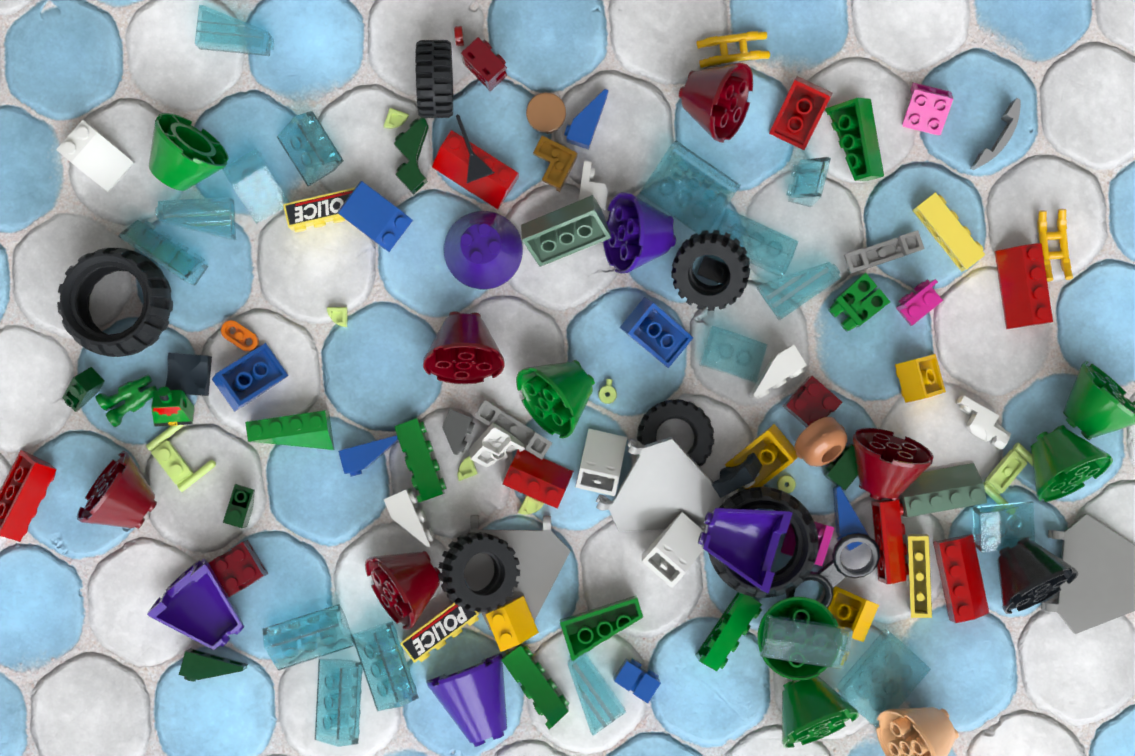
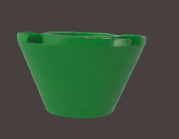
(183, 153)

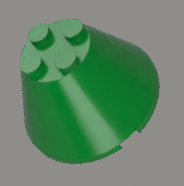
(555, 395)
(1098, 403)
(1065, 462)
(800, 609)
(812, 711)

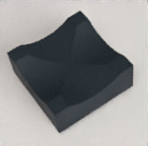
(189, 373)
(738, 476)

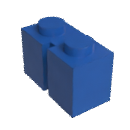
(638, 680)

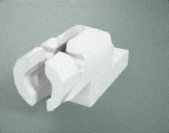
(589, 188)
(983, 423)

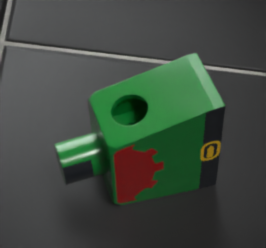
(171, 408)

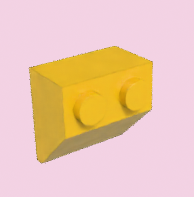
(920, 378)
(853, 612)
(512, 623)

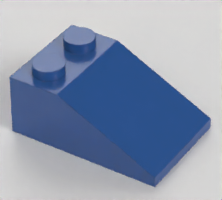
(375, 216)
(656, 332)
(249, 377)

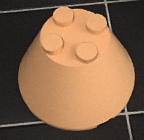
(916, 732)

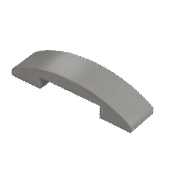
(1010, 116)
(884, 252)
(532, 441)

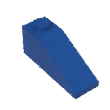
(585, 123)
(362, 456)
(846, 518)

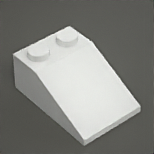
(95, 155)

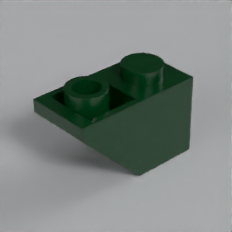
(83, 388)
(843, 469)
(240, 506)

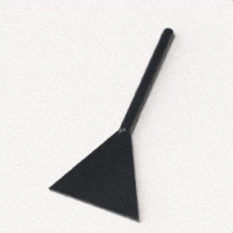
(477, 168)

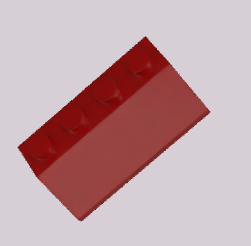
(453, 163)
(1023, 286)
(23, 493)
(889, 538)
(961, 578)

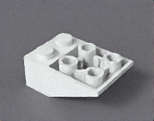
(780, 366)
(601, 462)
(405, 512)
(674, 549)

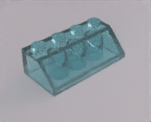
(763, 245)
(164, 251)
(307, 637)
(806, 642)
(385, 666)
(338, 702)

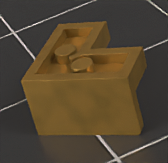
(560, 160)

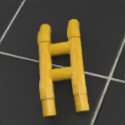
(744, 55)
(1060, 234)

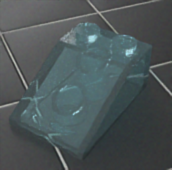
(808, 181)
(256, 185)
(733, 354)
(1003, 525)

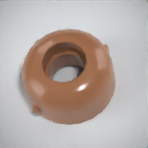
(821, 442)

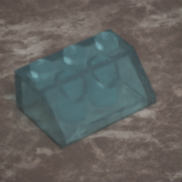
(309, 148)

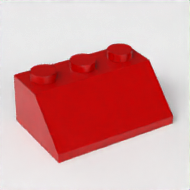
(538, 478)

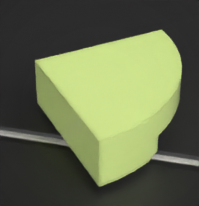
(395, 119)
(338, 315)
(466, 469)
(530, 505)

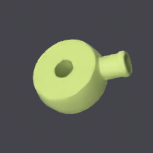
(607, 388)
(791, 483)

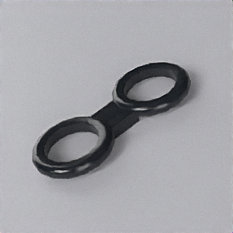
(835, 571)

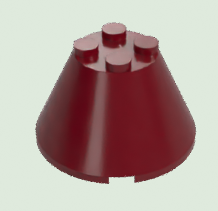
(718, 98)
(463, 351)
(887, 462)
(118, 496)
(403, 584)

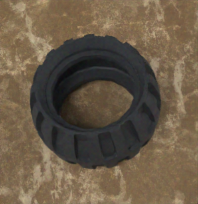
(79, 285)
(805, 534)

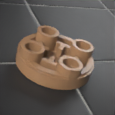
(546, 113)

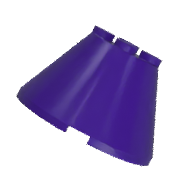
(637, 233)
(483, 250)

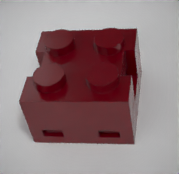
(484, 63)
(811, 402)
(238, 568)

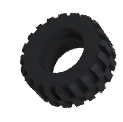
(434, 78)
(711, 295)
(687, 412)
(501, 583)

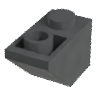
(456, 428)

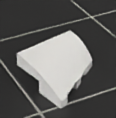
(494, 446)

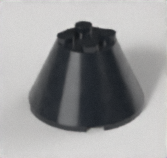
(1030, 575)

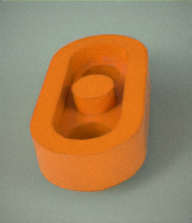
(240, 336)

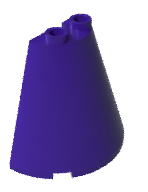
(745, 541)
(198, 607)
(475, 699)

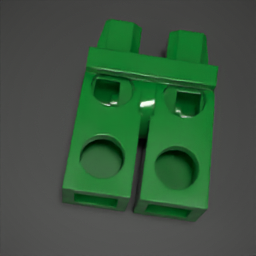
(853, 307)

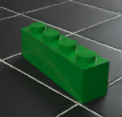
(858, 137)
(299, 430)
(420, 460)
(597, 625)
(728, 630)
(536, 684)

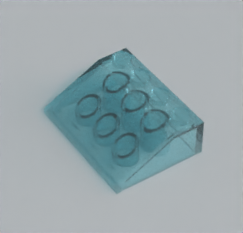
(689, 188)
(882, 677)

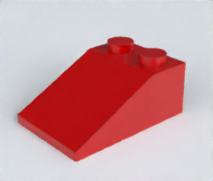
(800, 113)

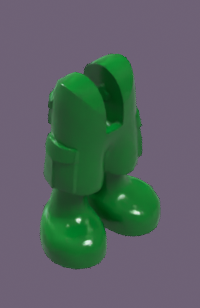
(133, 399)

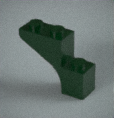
(410, 147)

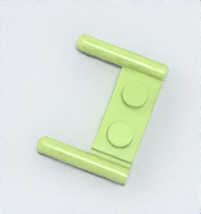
(173, 462)
(1006, 472)

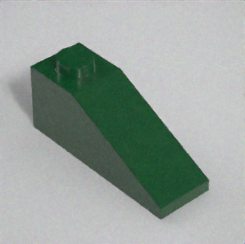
(203, 665)

